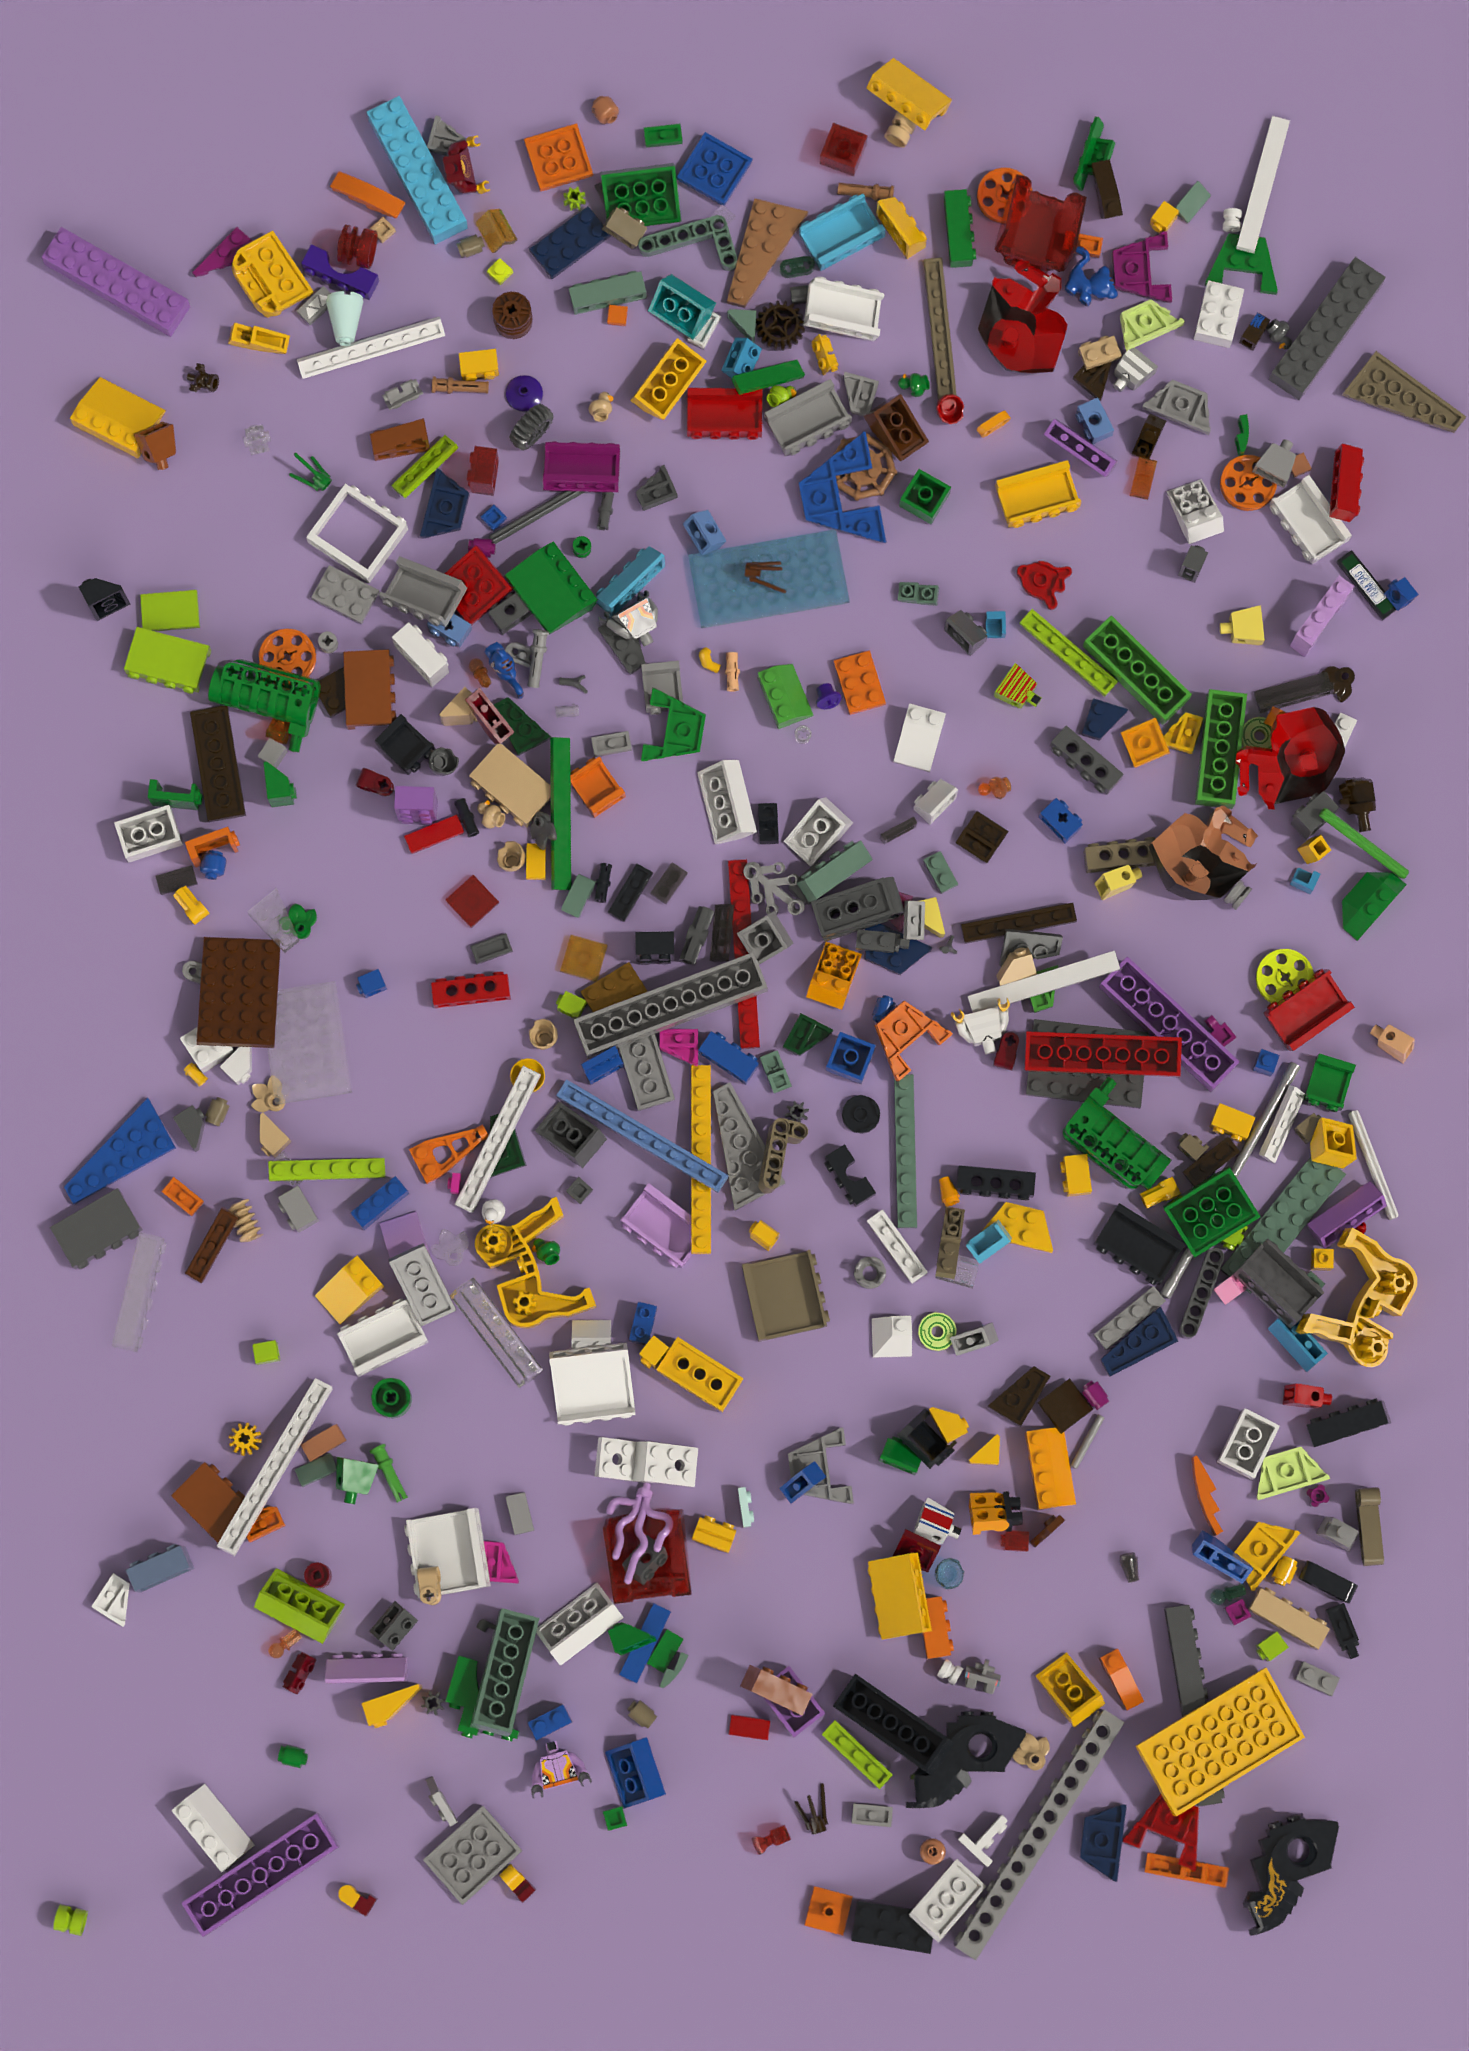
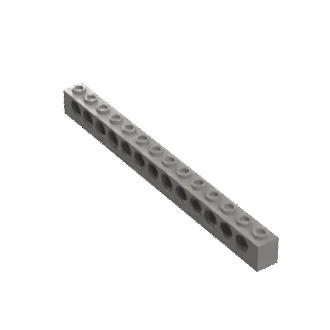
(1112, 1726)

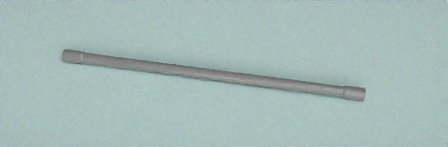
(1287, 1079)

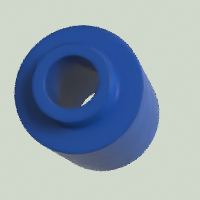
(882, 1007)

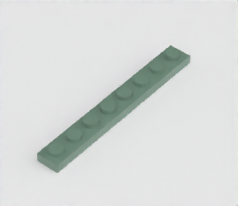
(905, 1152)

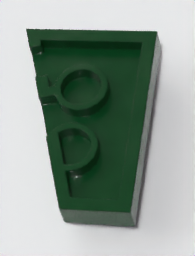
(526, 731)

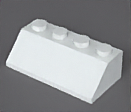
(726, 801)
(578, 1624)
(213, 1828)

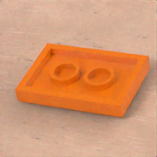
(859, 682)

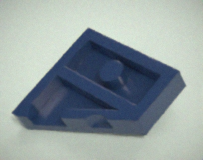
(1102, 718)

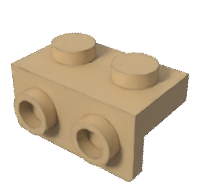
(1099, 352)

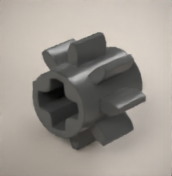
(800, 1108)
(438, 1701)

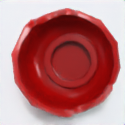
(950, 408)

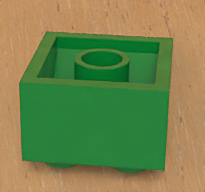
(278, 786)
(900, 1456)

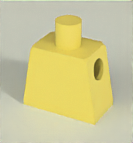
(1245, 626)
(1117, 881)

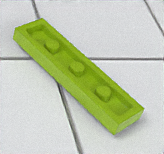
(424, 466)
(857, 1754)

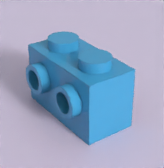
(741, 357)

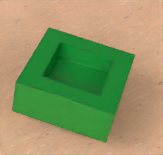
(615, 1818)

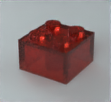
(843, 149)
(483, 470)

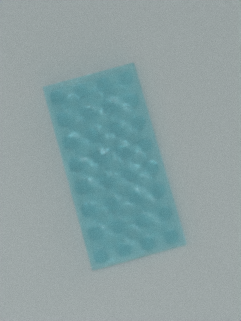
(810, 576)

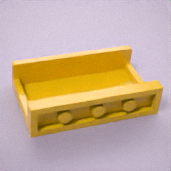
(908, 93)
(1037, 494)
(899, 1596)

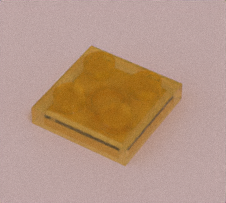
(584, 958)

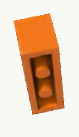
(937, 1641)

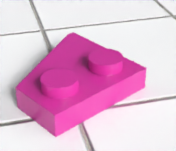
(681, 1044)

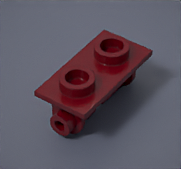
(295, 1681)

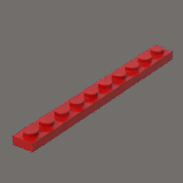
(741, 919)

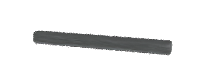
(533, 515)

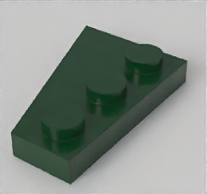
(512, 1156)

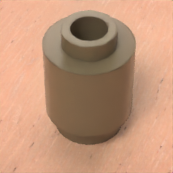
(470, 246)
(217, 1111)
(641, 1714)

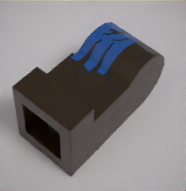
(1254, 331)

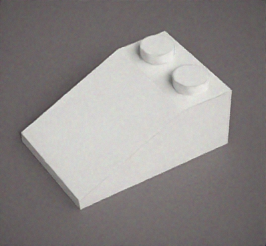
(919, 737)
(818, 831)

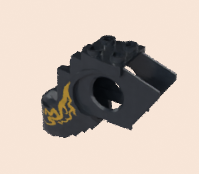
(1279, 1875)

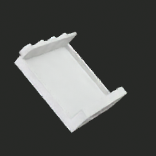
(592, 1383)
(452, 1544)

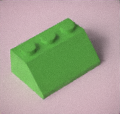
(784, 695)

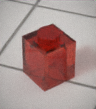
(1015, 1541)

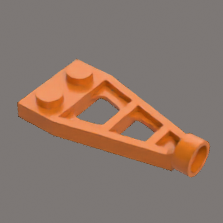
(426, 1161)

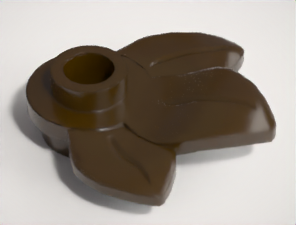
(1341, 687)

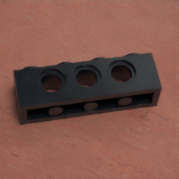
(1025, 1179)

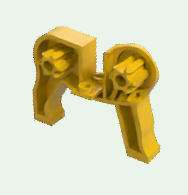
(1388, 1289)
(523, 1297)

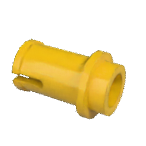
(192, 1070)

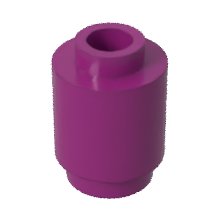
(484, 544)
(1095, 1394)

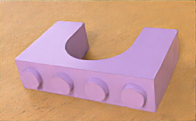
(1321, 615)

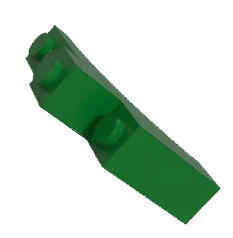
(464, 1693)

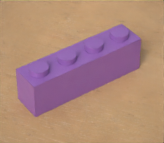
(1080, 447)
(1347, 1214)

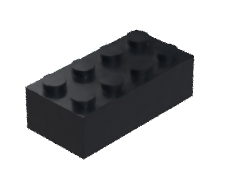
(889, 1927)

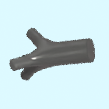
(575, 682)
(948, 946)

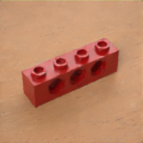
(500, 993)

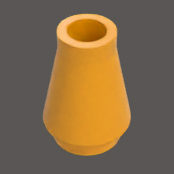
(948, 1192)

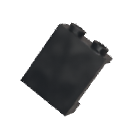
(404, 745)
(925, 1441)

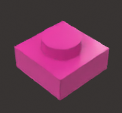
(454, 1183)

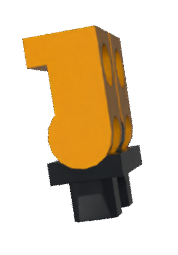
(994, 1512)

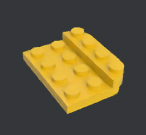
(269, 275)

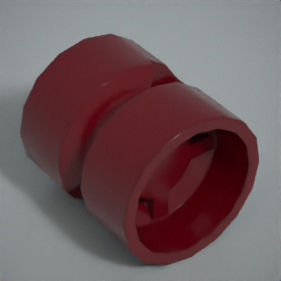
(318, 1575)

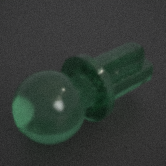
(1219, 1596)

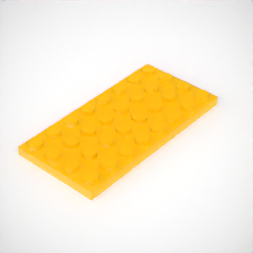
(1219, 1741)

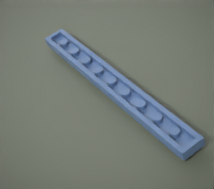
(642, 1136)

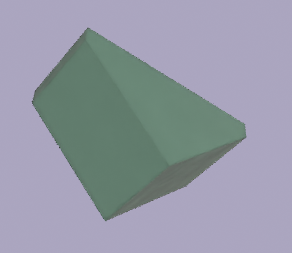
(744, 321)

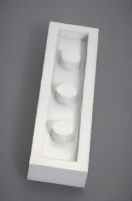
(1282, 1124)
(897, 1246)

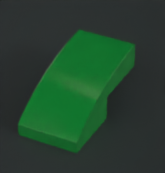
(1242, 439)

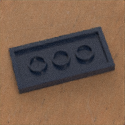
(569, 242)

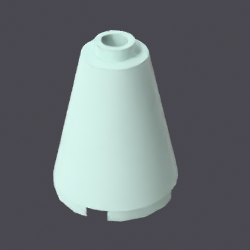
(344, 315)

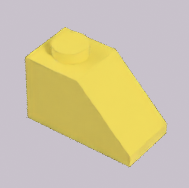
(933, 918)

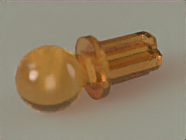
(480, 672)
(276, 1650)

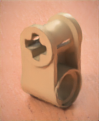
(429, 1582)

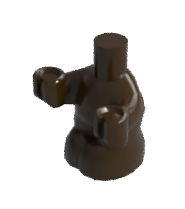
(203, 379)

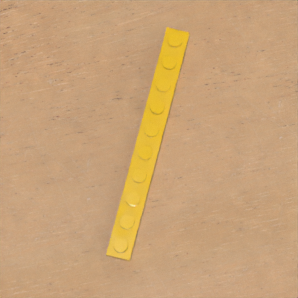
(702, 1149)

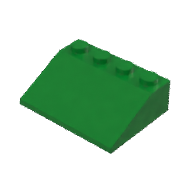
(644, 192)
(551, 588)
(1211, 1211)

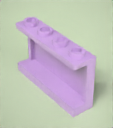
(661, 1225)

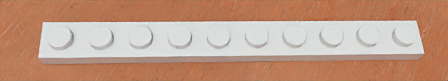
(274, 1467)

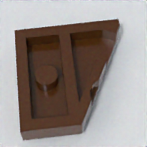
(1051, 1525)

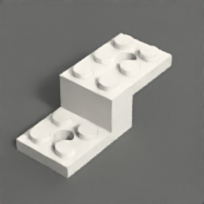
(646, 1462)

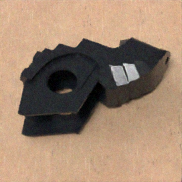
(954, 1769)

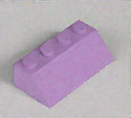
(366, 1669)

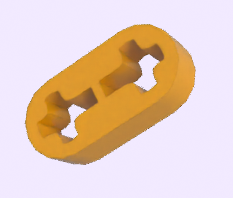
(993, 423)

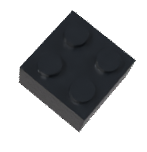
(654, 947)

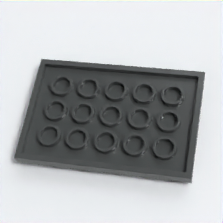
(1079, 1085)

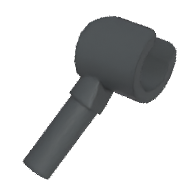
(483, 1625)

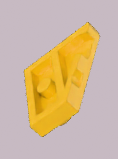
(1184, 733)

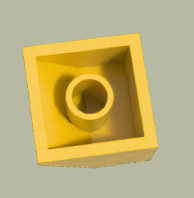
(1333, 1143)

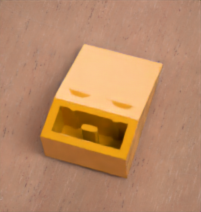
(833, 975)

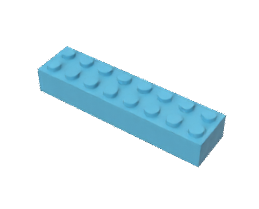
(417, 170)

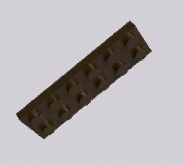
(217, 763)

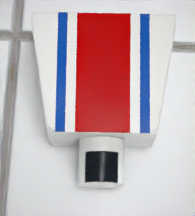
(936, 1522)

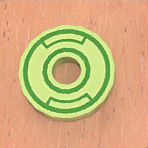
(1252, 726)
(925, 1331)

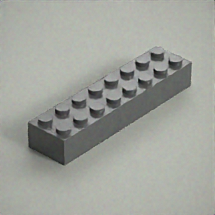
(1327, 328)

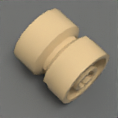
(899, 131)

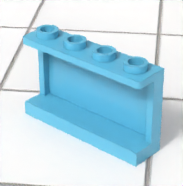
(841, 232)

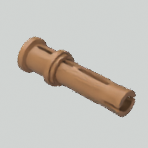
(875, 192)
(446, 385)

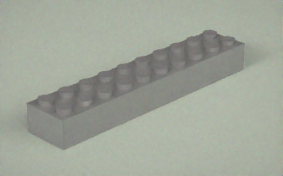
(670, 1005)

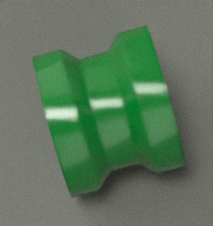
(580, 550)

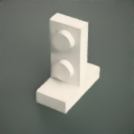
(985, 1840)

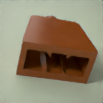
(157, 444)

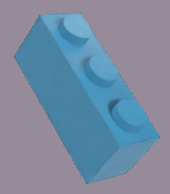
(1301, 1346)

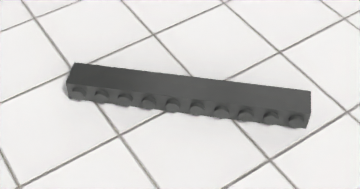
(1187, 1669)

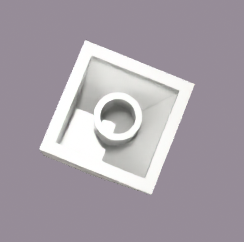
(892, 1336)

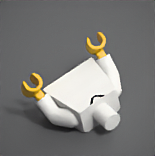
(983, 1026)

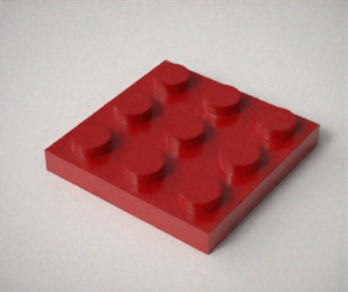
(483, 584)

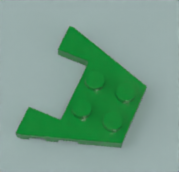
(1242, 261)
(682, 731)

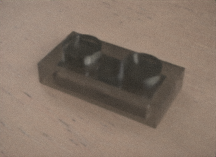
(669, 883)

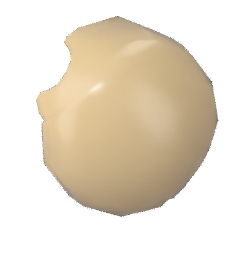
(511, 856)
(543, 1034)

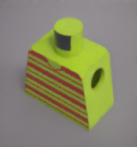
(1017, 688)

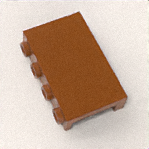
(369, 688)
(209, 1500)

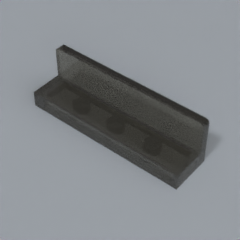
(1294, 692)

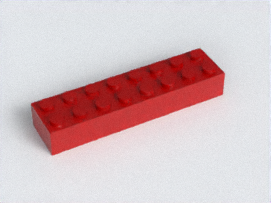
(1103, 1054)

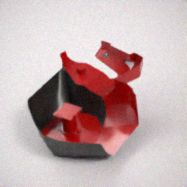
(1020, 326)
(1301, 761)

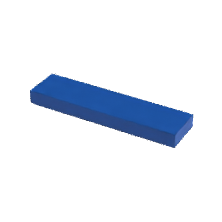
(638, 1658)

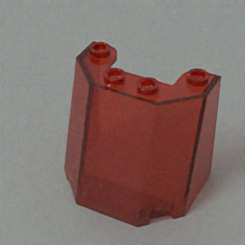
(1039, 227)

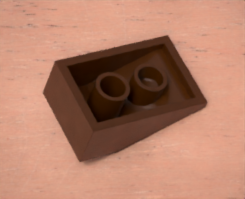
(896, 427)

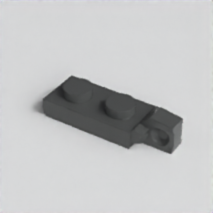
(880, 941)

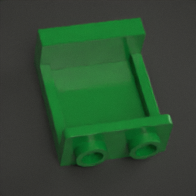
(174, 800)
(1329, 1082)

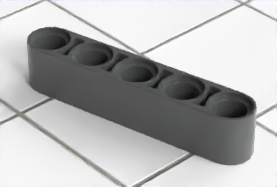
(1201, 1283)

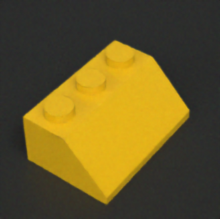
(901, 226)

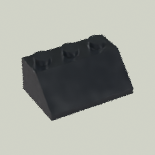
(103, 597)

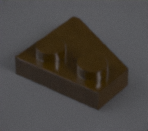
(1093, 379)
(333, 692)

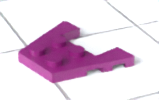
(1133, 270)

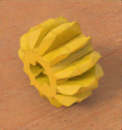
(241, 1445)

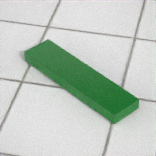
(768, 377)

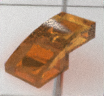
(1143, 478)

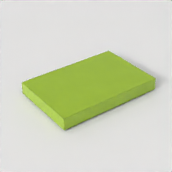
(170, 610)

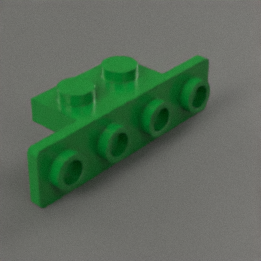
(1094, 151)

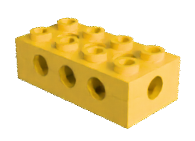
(697, 1361)

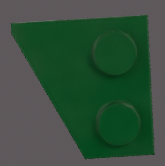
(805, 1035)

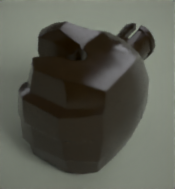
(1358, 800)

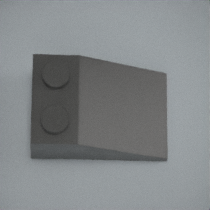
(571, 1134)

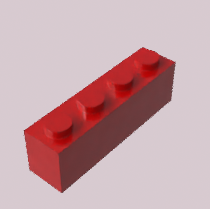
(1346, 482)

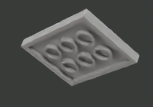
(472, 1855)

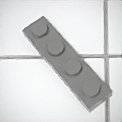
(1129, 1318)

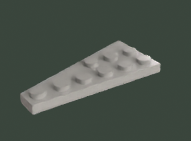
(741, 1147)

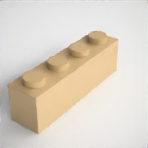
(1289, 1619)

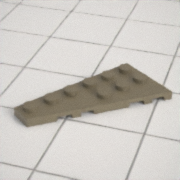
(1394, 390)

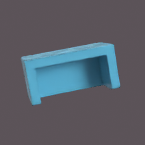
(989, 1241)

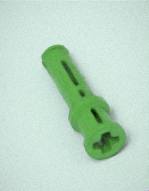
(385, 1464)

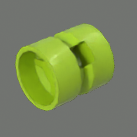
(70, 1920)

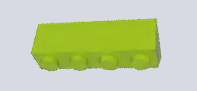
(299, 1605)

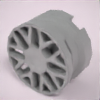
(1238, 894)

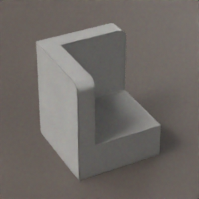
(273, 752)

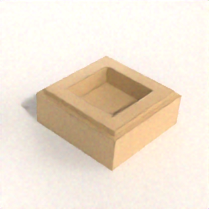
(383, 229)

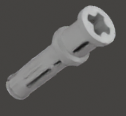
(538, 649)

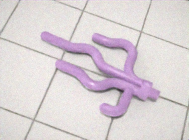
(640, 1509)

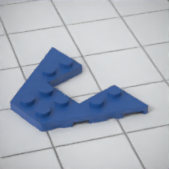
(822, 497)

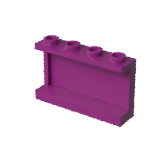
(581, 467)

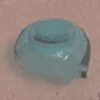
(949, 1573)

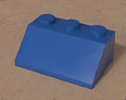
(635, 1773)

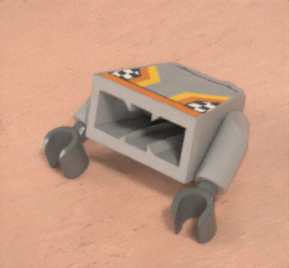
(634, 620)

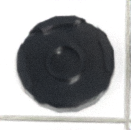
(861, 1114)

